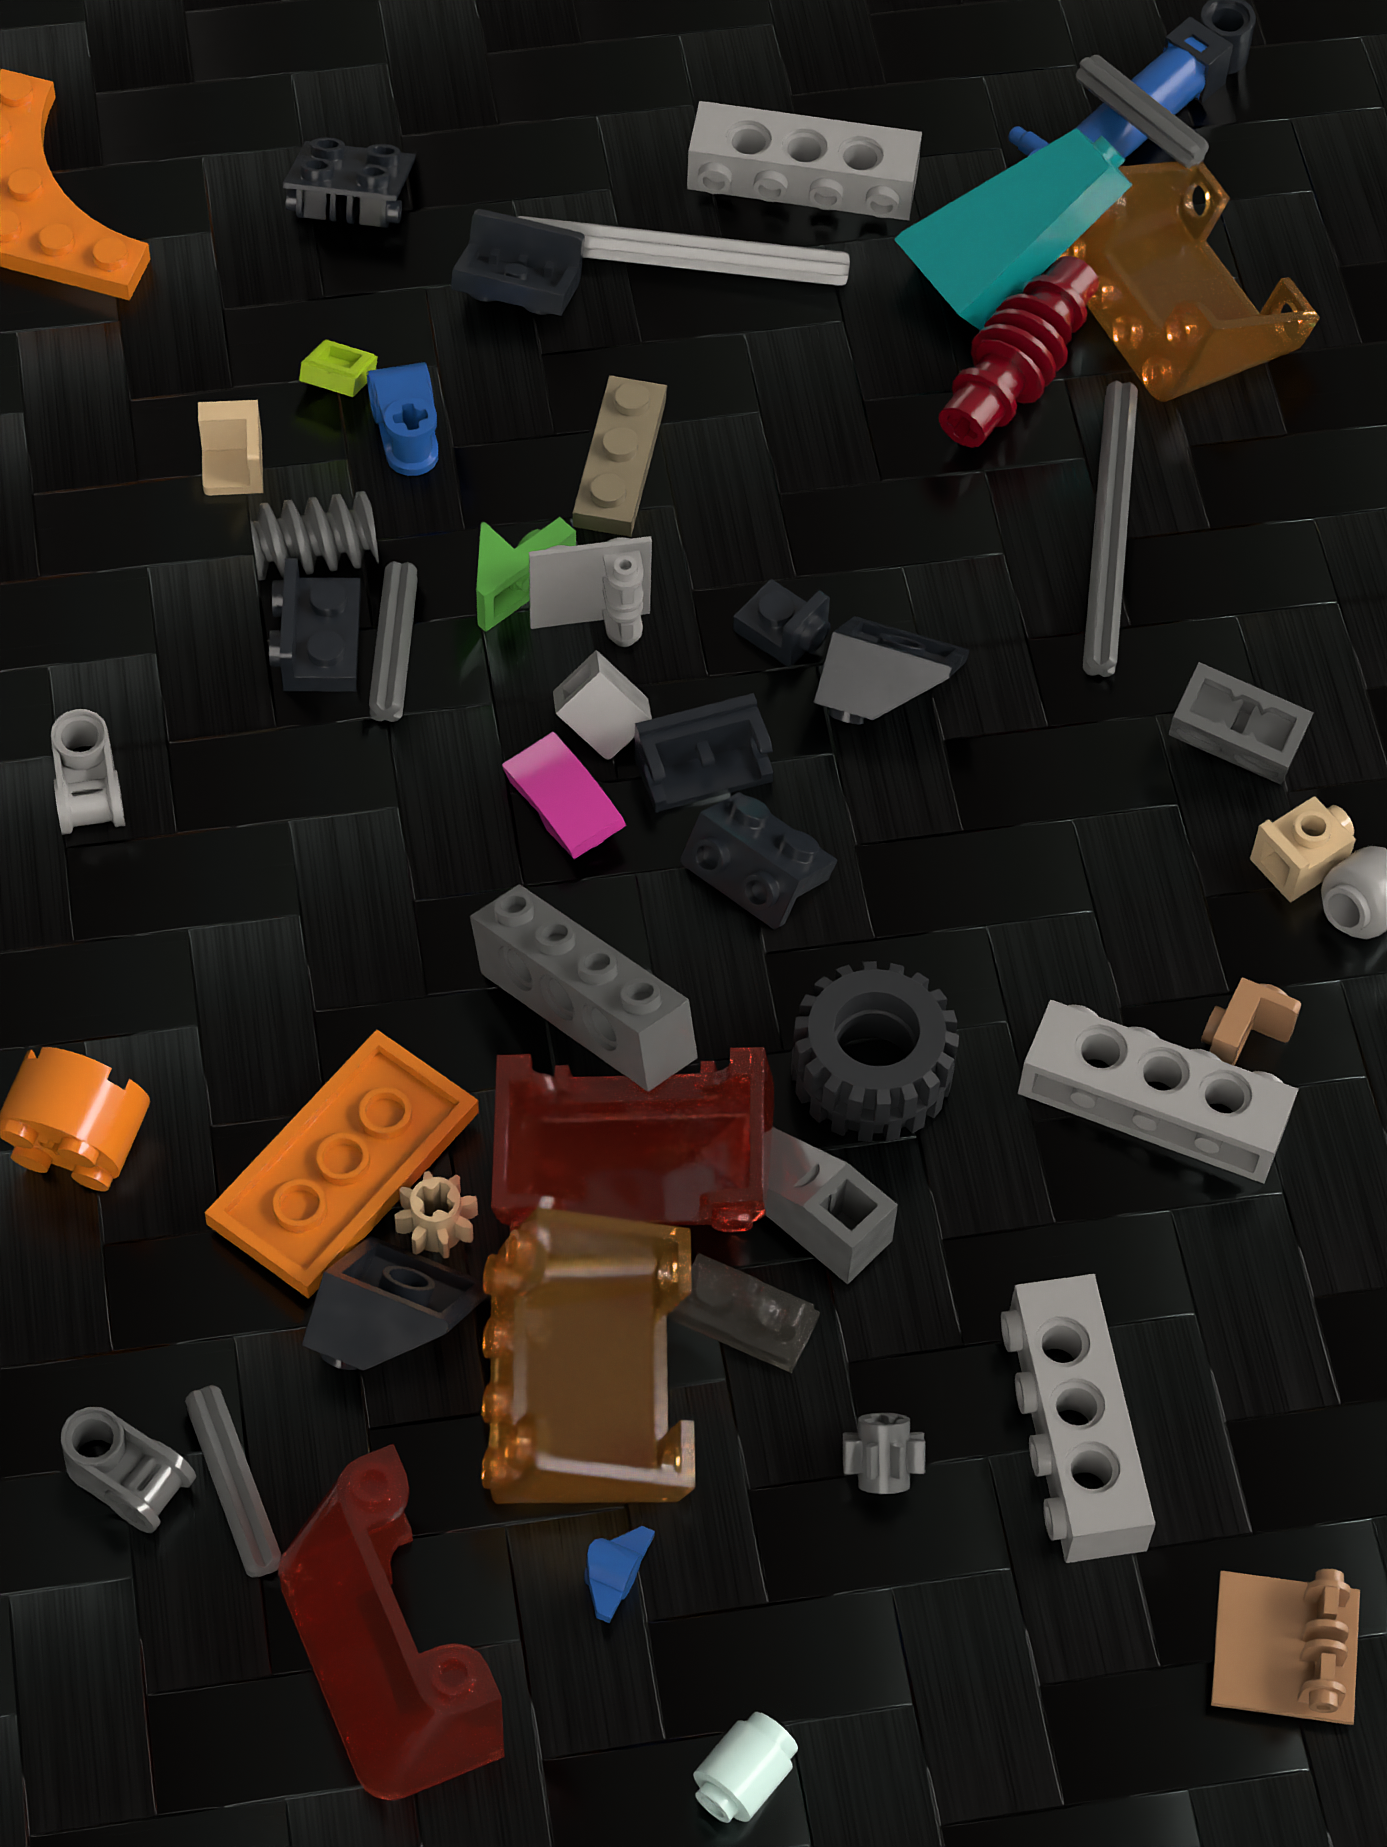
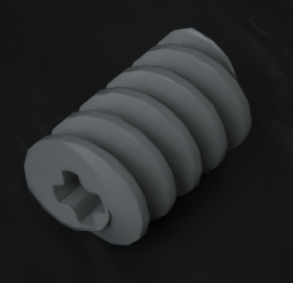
(314, 534)

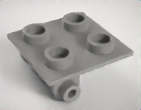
(593, 584)

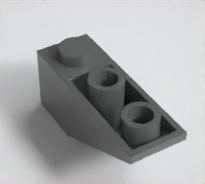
(827, 1206)

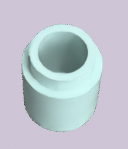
(745, 1768)

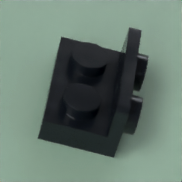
(317, 631)

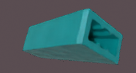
(1015, 224)

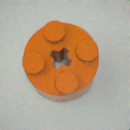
(71, 1117)

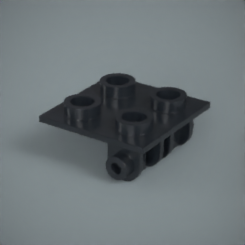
(338, 170)

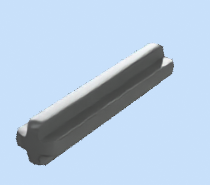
(1142, 111)
(393, 642)
(233, 1481)

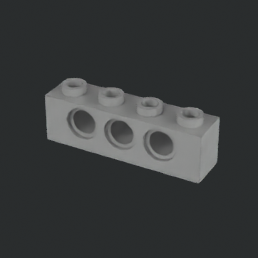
(803, 160)
(1174, 1118)
(1071, 1318)

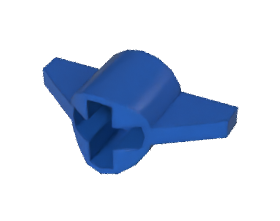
(613, 1569)

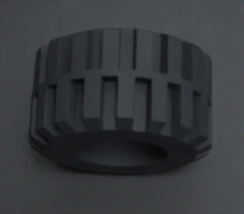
(883, 1007)

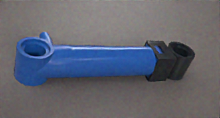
(1190, 68)

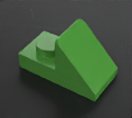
(505, 570)

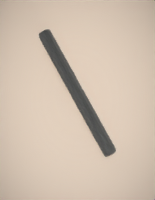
(1110, 530)

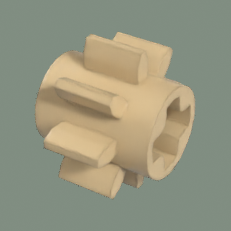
(436, 1214)

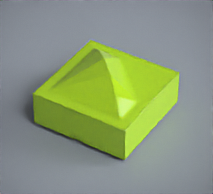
(337, 368)

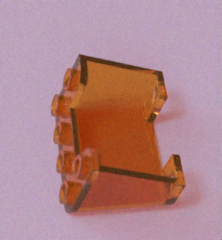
(1171, 296)
(584, 1362)

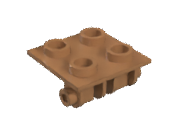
(1287, 1646)

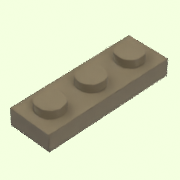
(619, 456)

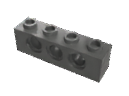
(584, 987)

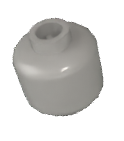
(1357, 893)

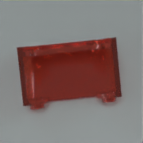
(611, 1149)
(398, 1711)

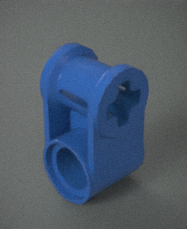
(405, 416)

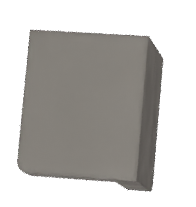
(601, 705)

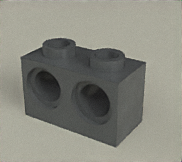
(1240, 723)

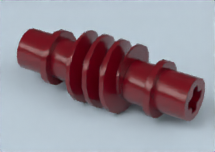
(1019, 351)

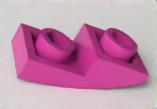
(564, 795)

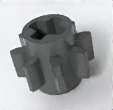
(884, 1453)

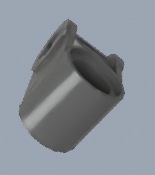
(133, 1476)

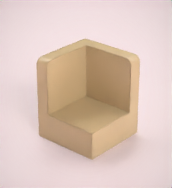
(231, 447)

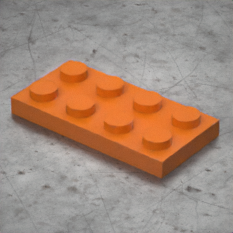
(342, 1162)

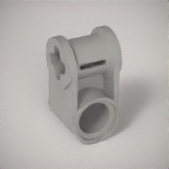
(85, 781)

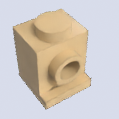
(1303, 846)

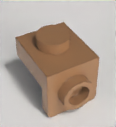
(1251, 1008)

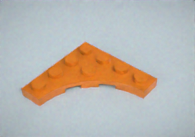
(38, 222)

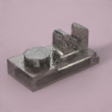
(746, 1313)

